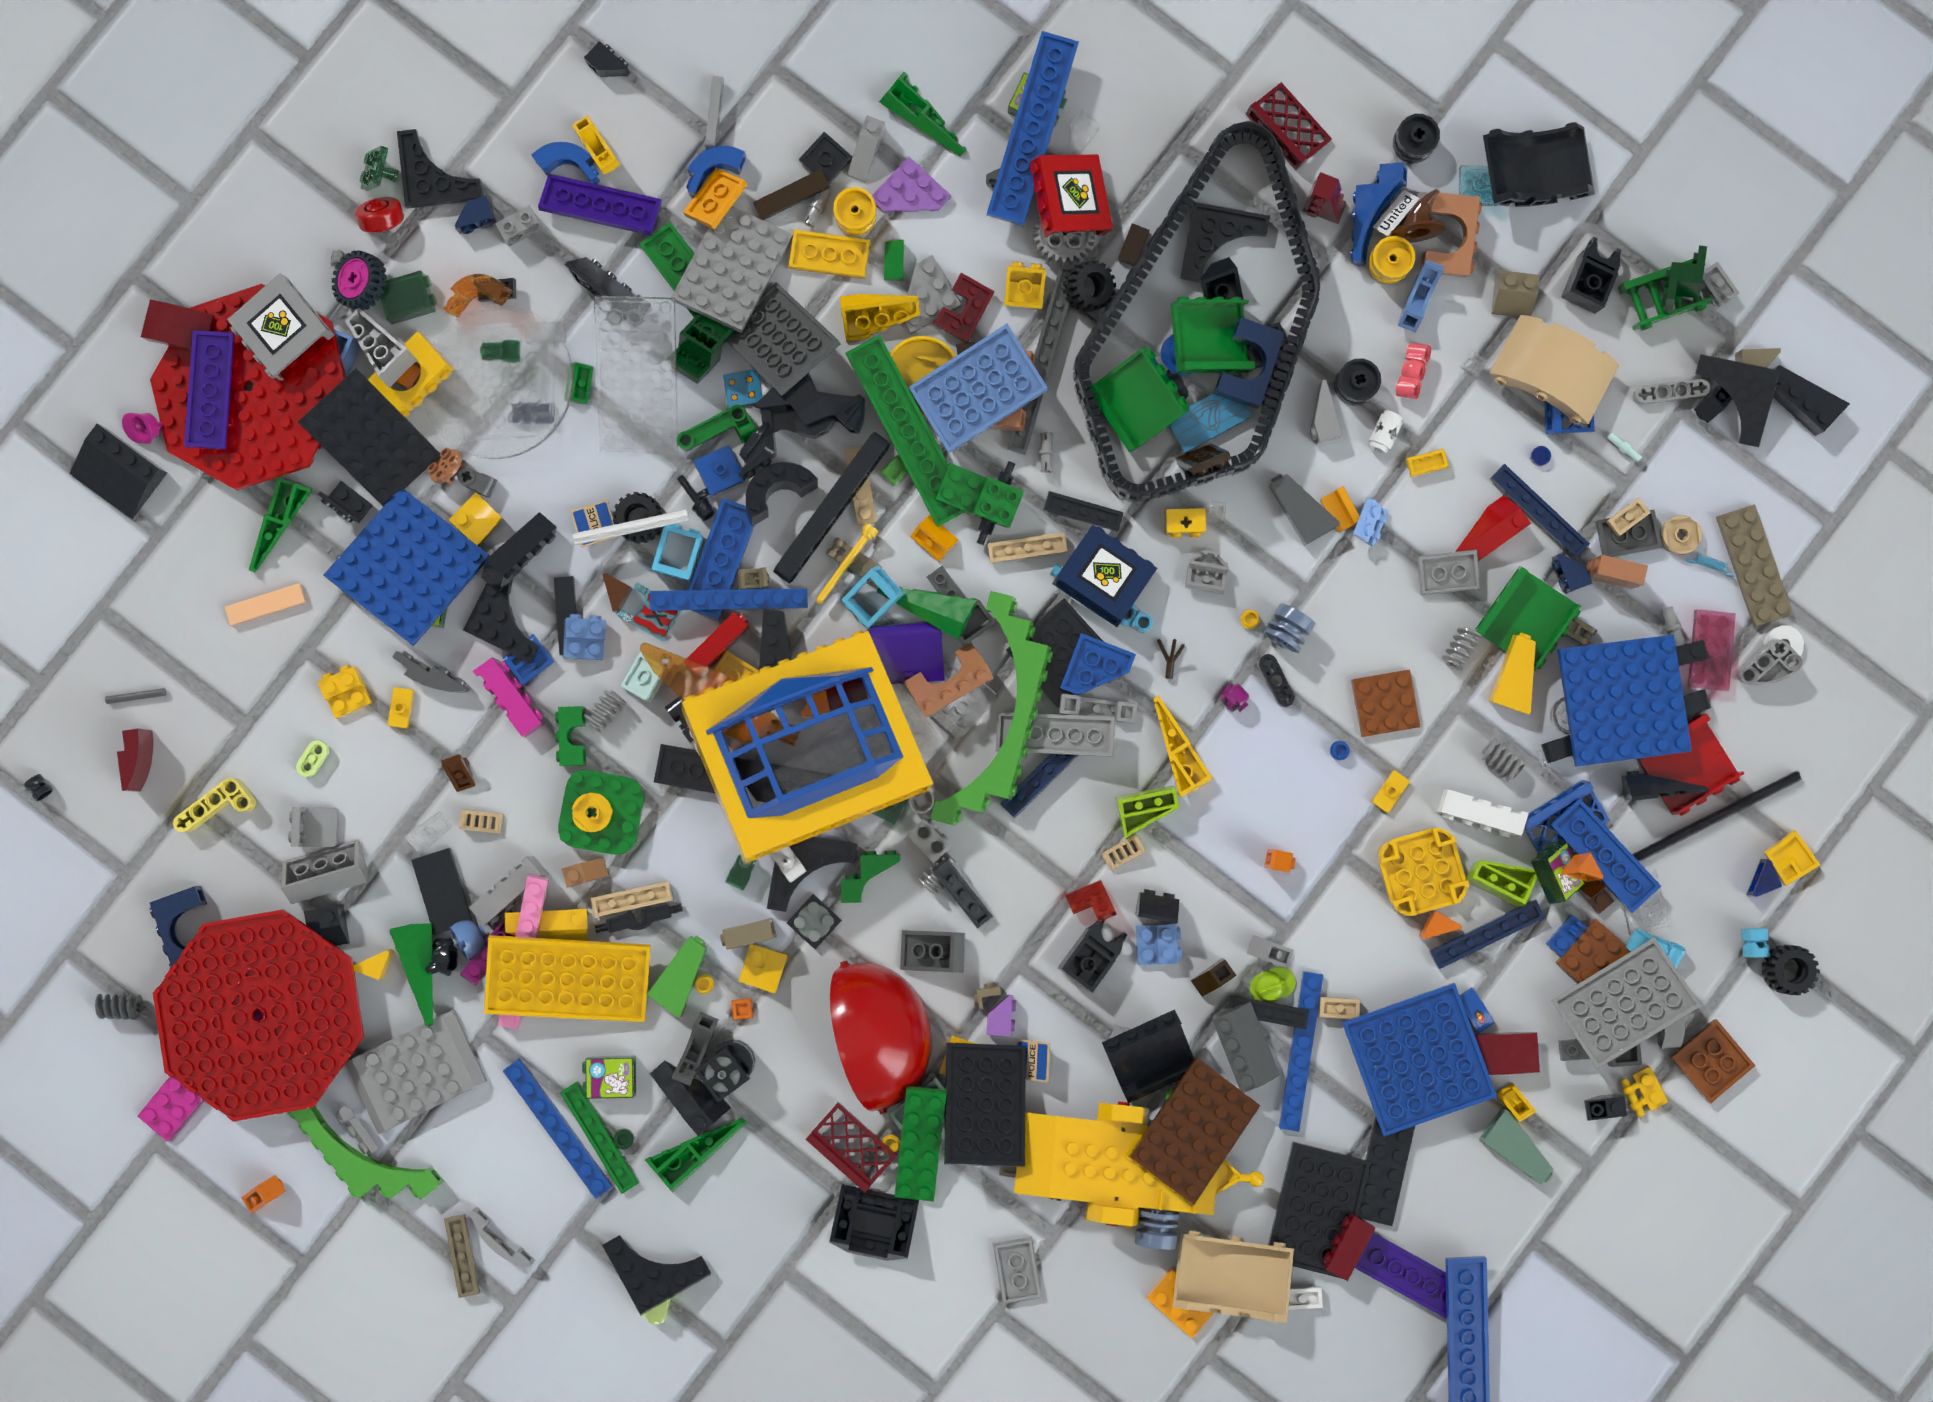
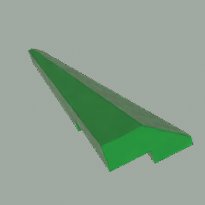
(908, 104)
(285, 504)
(940, 610)
(415, 951)
(680, 1162)

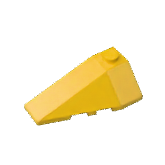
(873, 312)
(555, 924)

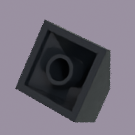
(1221, 280)
(329, 923)

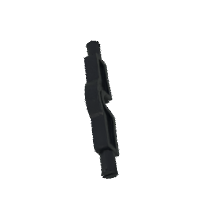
(628, 920)

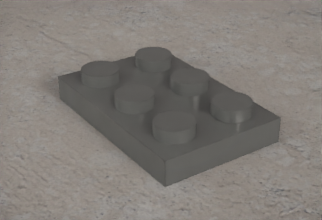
(1639, 538)

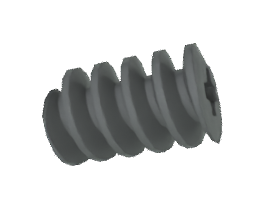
(118, 1008)

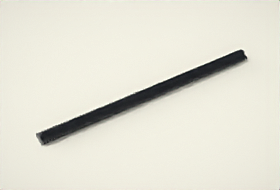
(1719, 815)

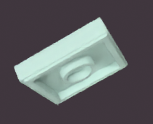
(642, 680)

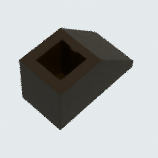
(1213, 977)

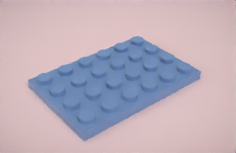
(978, 388)

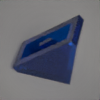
(1764, 879)

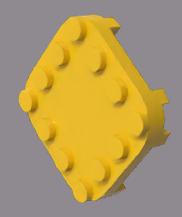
(1422, 871)

